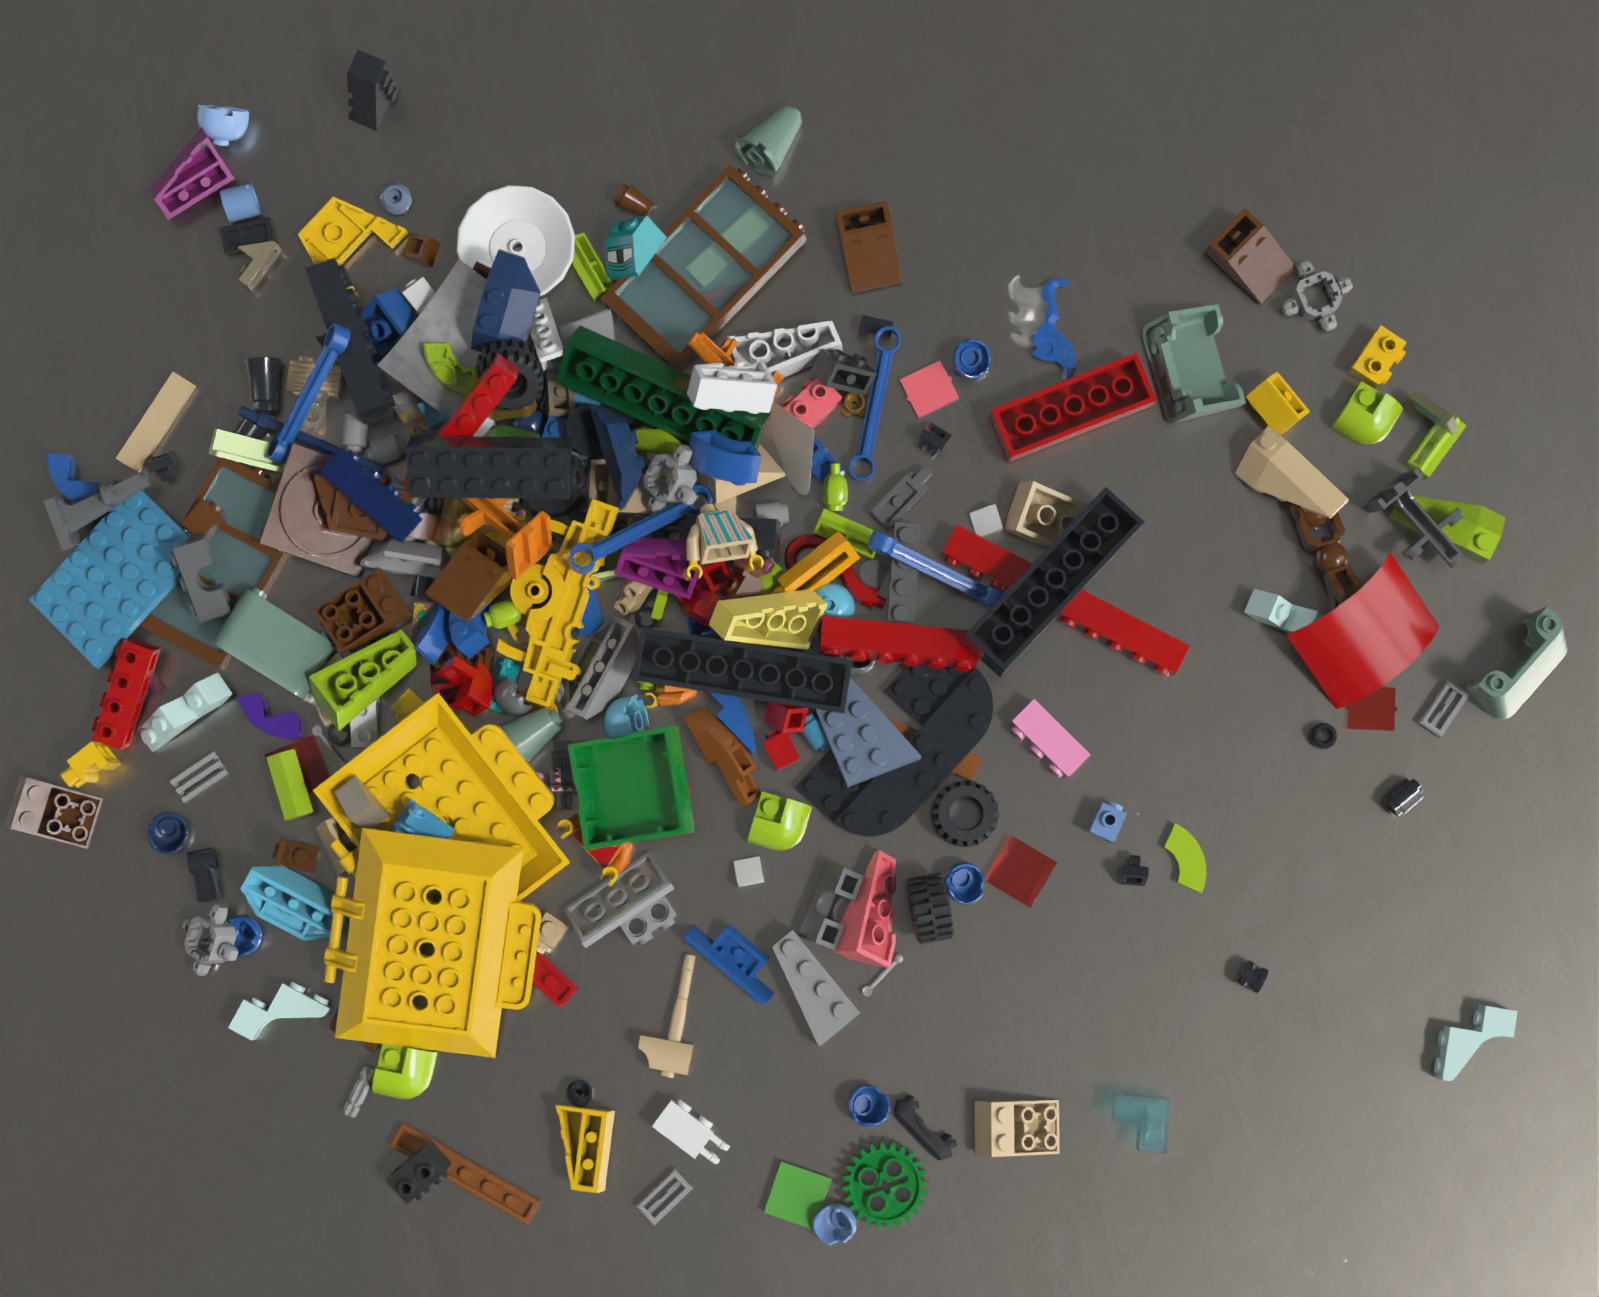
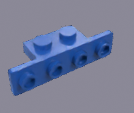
(735, 957)

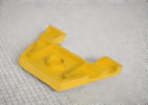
(341, 229)

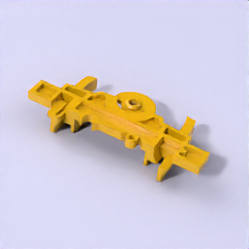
(551, 626)

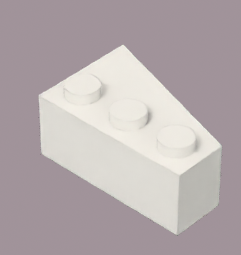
(732, 387)

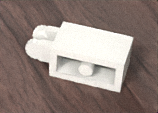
(688, 1130)

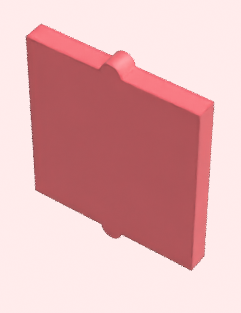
(929, 389)

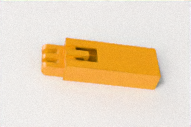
(819, 566)

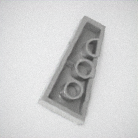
(817, 993)

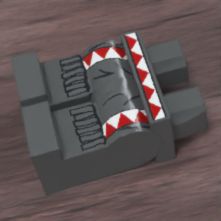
(561, 773)

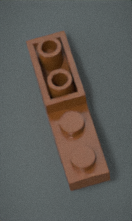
(722, 746)

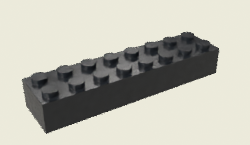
(1052, 582)
(742, 670)

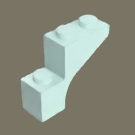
(1278, 612)
(183, 711)
(288, 1003)
(1460, 1044)

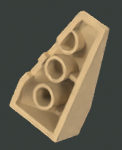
(1280, 470)

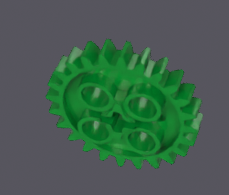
(893, 1208)

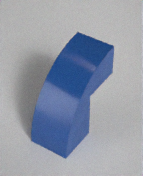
(62, 472)

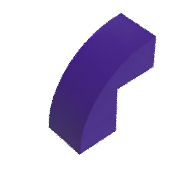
(282, 726)

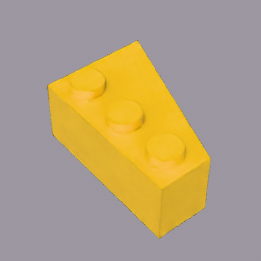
(587, 1145)

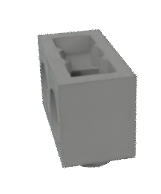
(650, 923)

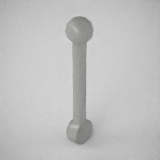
(318, 731)
(867, 990)

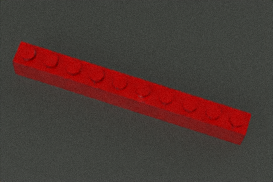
(1085, 611)

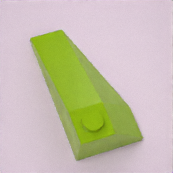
(1473, 535)

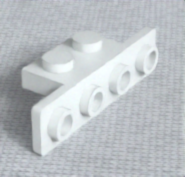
(545, 336)

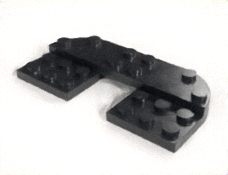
(954, 718)

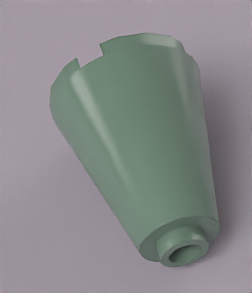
(769, 140)
(532, 730)

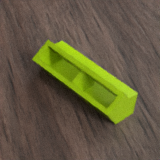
(590, 268)
(1434, 448)
(855, 533)
(289, 785)

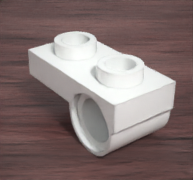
(365, 726)

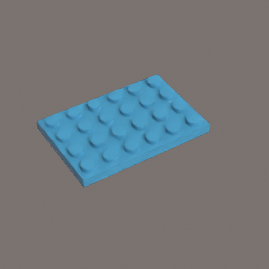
(113, 578)

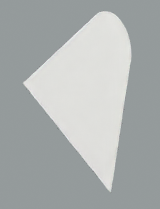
(794, 445)

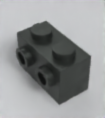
(843, 371)
(419, 1172)

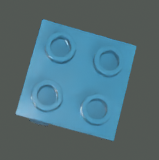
(420, 821)

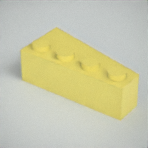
(770, 619)

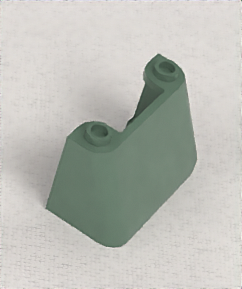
(1189, 364)
(273, 642)
(1503, 694)

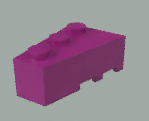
(191, 176)
(658, 565)

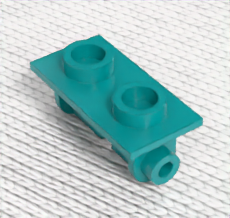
(502, 668)

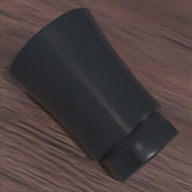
(263, 383)

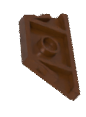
(345, 515)

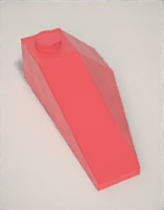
(869, 918)

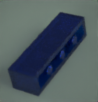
(371, 495)

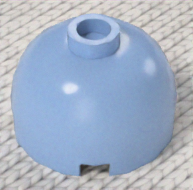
(222, 123)

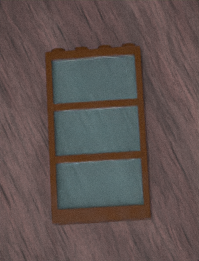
(706, 267)
(237, 558)

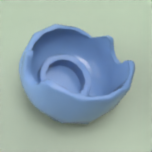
(834, 1224)

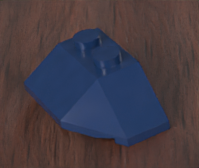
(506, 302)
(619, 453)

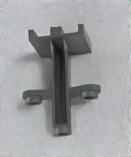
(1399, 495)
(69, 517)

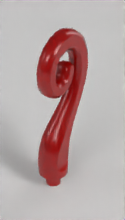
(859, 590)

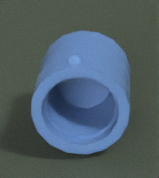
(240, 202)

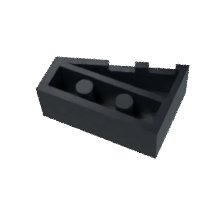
(371, 89)

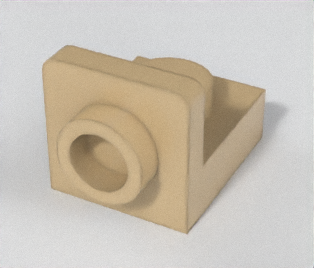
(550, 933)

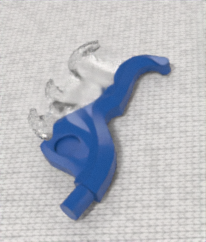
(1037, 324)

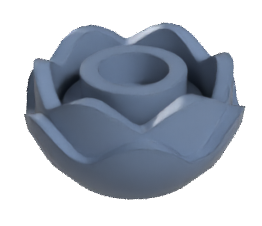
(395, 206)

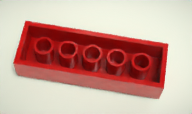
(1072, 407)

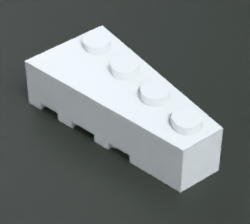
(787, 349)

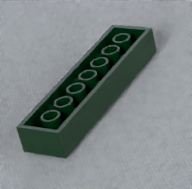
(647, 389)

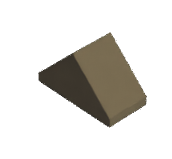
(361, 804)

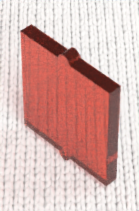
(1374, 711)

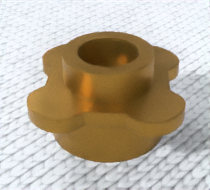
(848, 408)

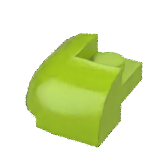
(1367, 416)
(778, 822)
(403, 1071)

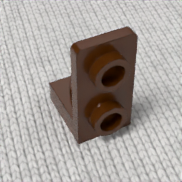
(296, 855)

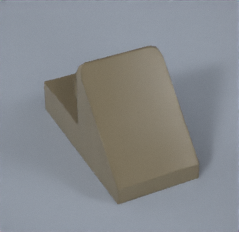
(262, 257)
(559, 398)

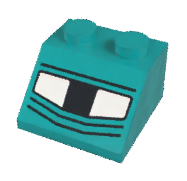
(631, 246)

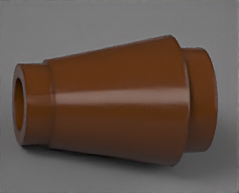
(633, 200)

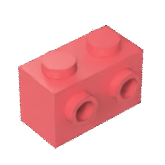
(813, 402)

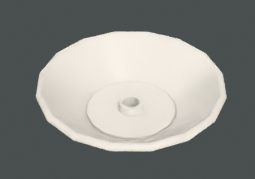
(524, 218)

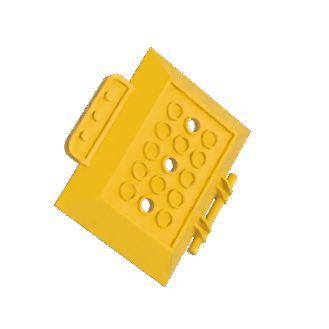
(464, 776)
(478, 932)

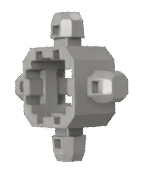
(1334, 289)
(683, 473)
(196, 941)

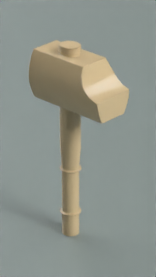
(670, 1054)

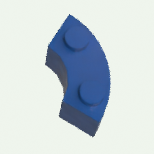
(724, 457)
(469, 636)

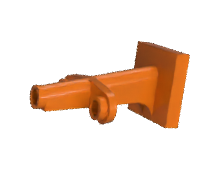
(711, 353)
(524, 543)

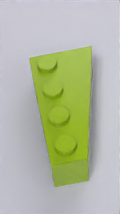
(361, 678)

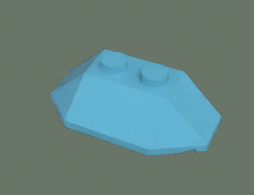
(290, 901)

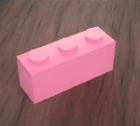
(1049, 739)

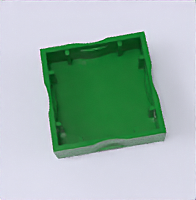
(631, 788)

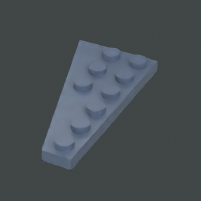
(862, 737)

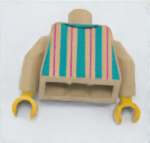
(720, 538)

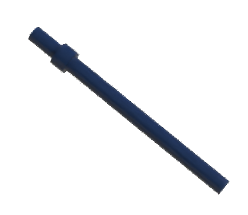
(266, 421)

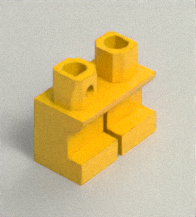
(87, 763)

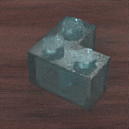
(1149, 1114)

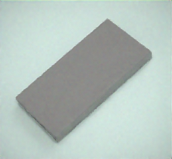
(611, 906)

